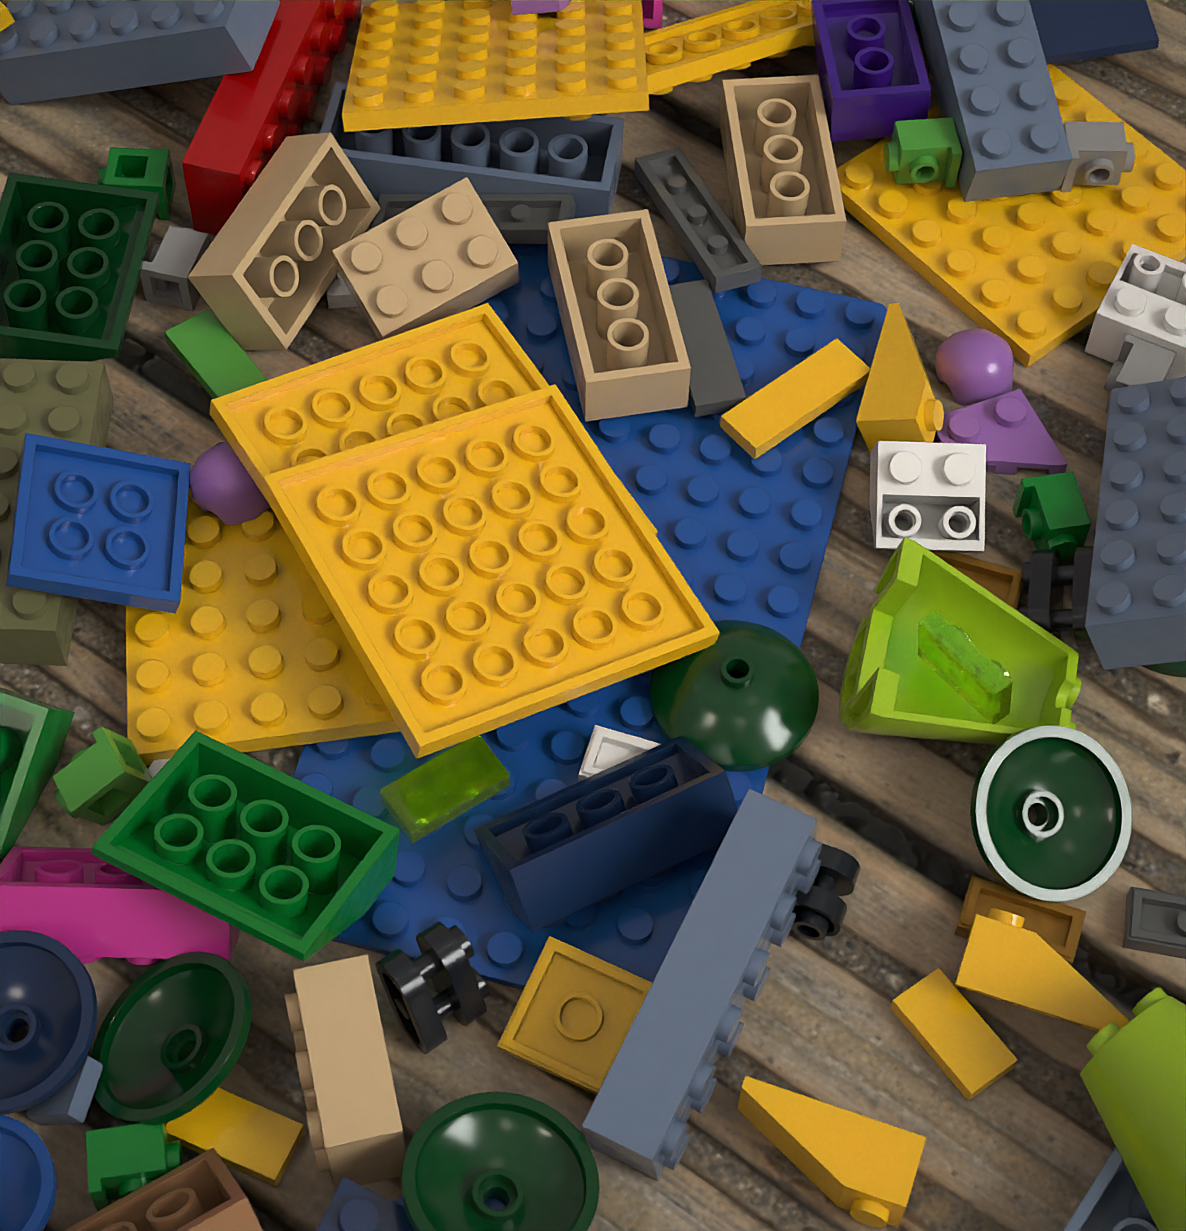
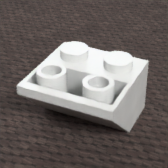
(1147, 303)
(928, 495)

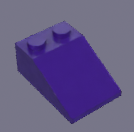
(869, 66)

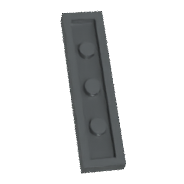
(518, 216)
(698, 220)

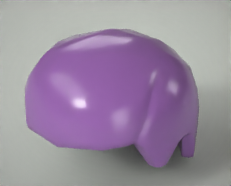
(975, 365)
(225, 487)

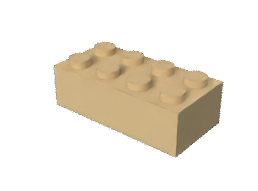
(782, 169)
(279, 242)
(618, 315)

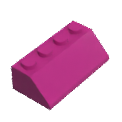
(102, 909)

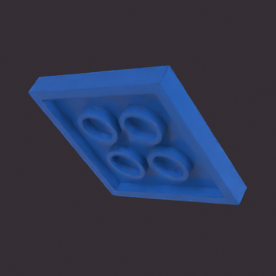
(99, 524)

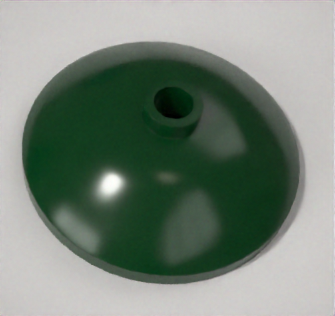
(744, 719)
(1078, 806)
(172, 1038)
(502, 1151)

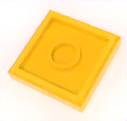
(573, 1015)

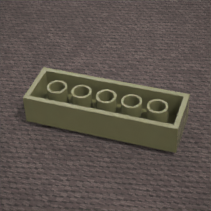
(56, 402)

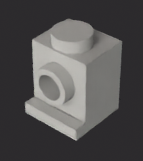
(1097, 154)
(170, 263)
(1139, 364)

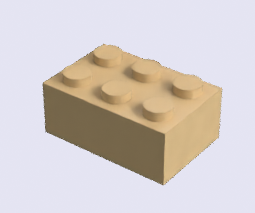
(427, 262)
(346, 1072)

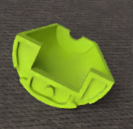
(900, 695)
(1141, 1097)

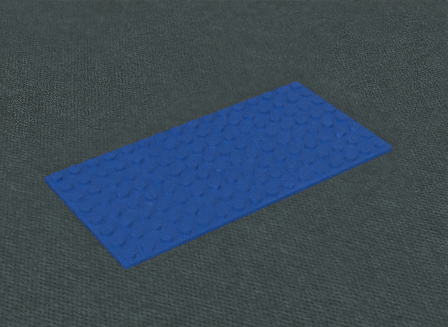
(745, 544)

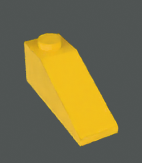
(898, 394)
(1028, 973)
(845, 1154)

